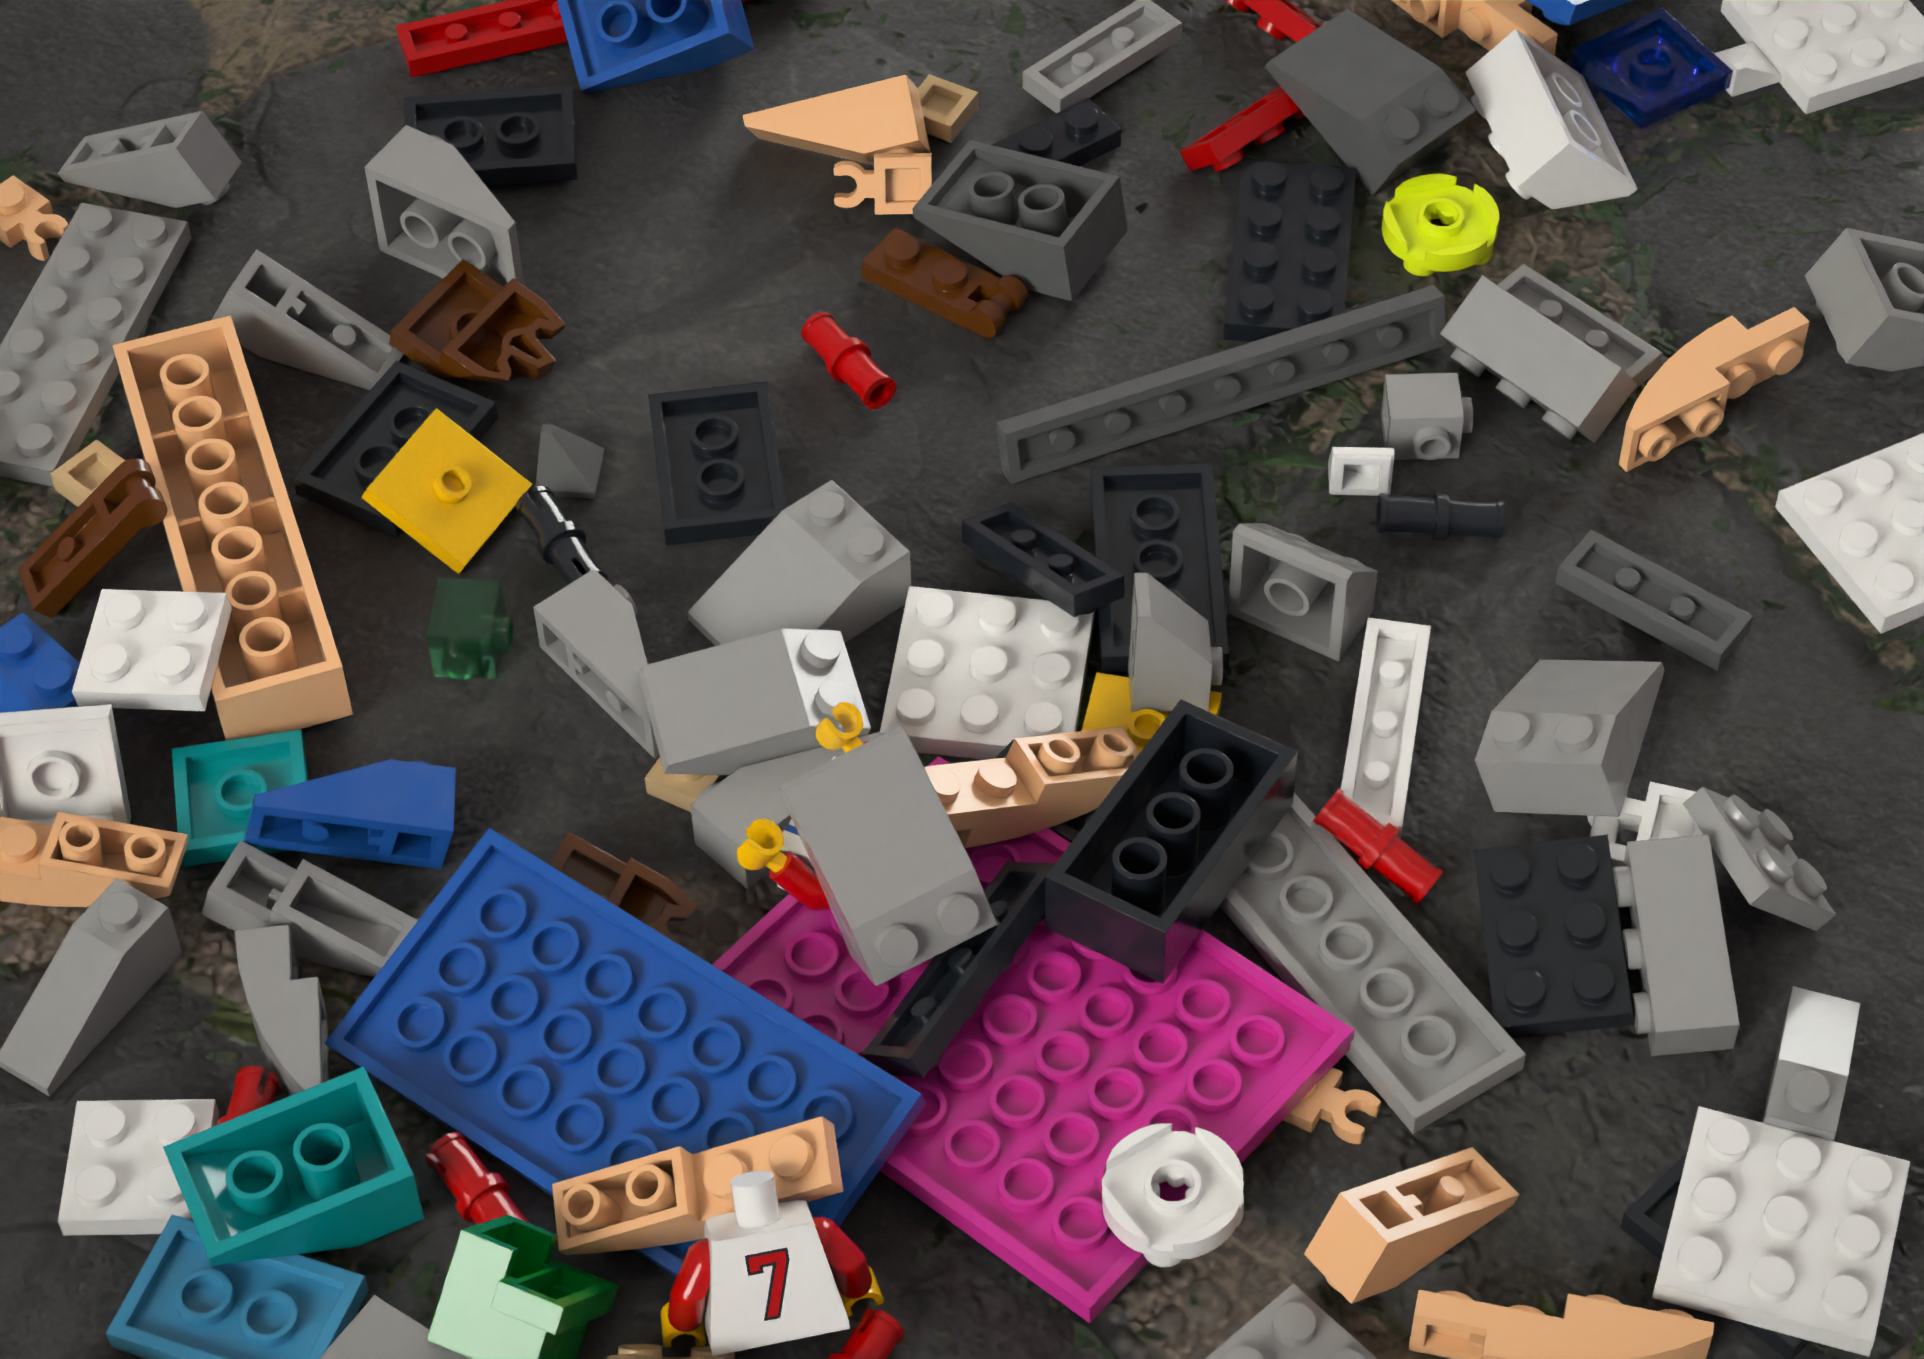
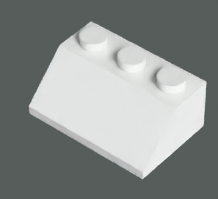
(1547, 126)

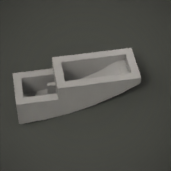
(326, 915)
(284, 1008)

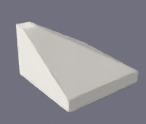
(1749, 68)
(1360, 470)

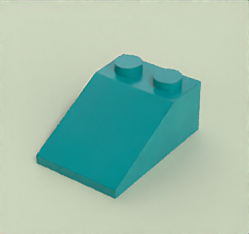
(297, 1175)

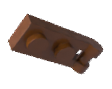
(944, 283)
(92, 536)

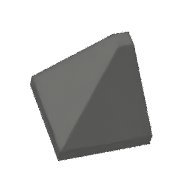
(568, 463)

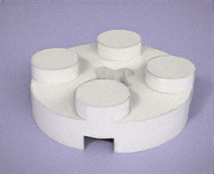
(1165, 1228)

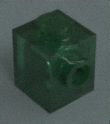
(468, 628)

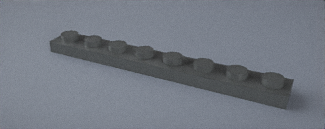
(1220, 384)

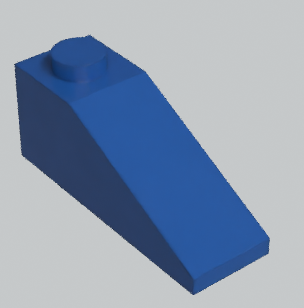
(367, 813)

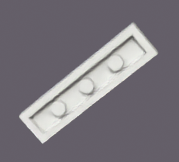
(1385, 718)

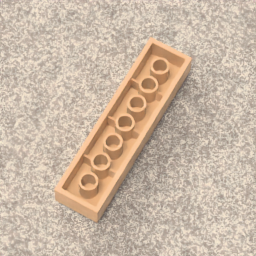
(234, 527)

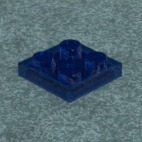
(1652, 68)

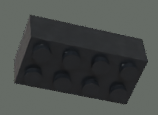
(1170, 840)

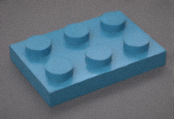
(234, 1309)

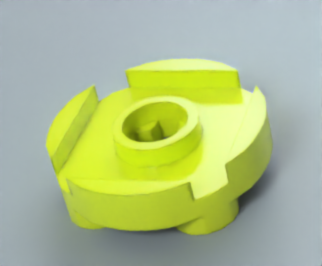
(1432, 248)

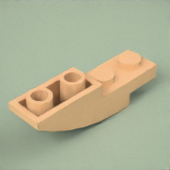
(1481, 20)
(1693, 385)
(1035, 786)
(82, 857)
(674, 1192)
(1591, 1328)

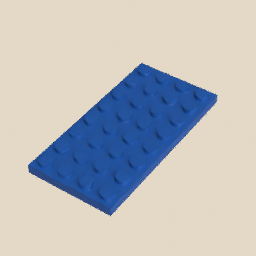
(594, 1040)

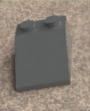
(1371, 97)
(1027, 216)

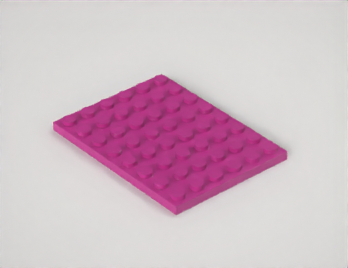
(1058, 1073)

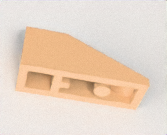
(849, 122)
(1405, 1222)

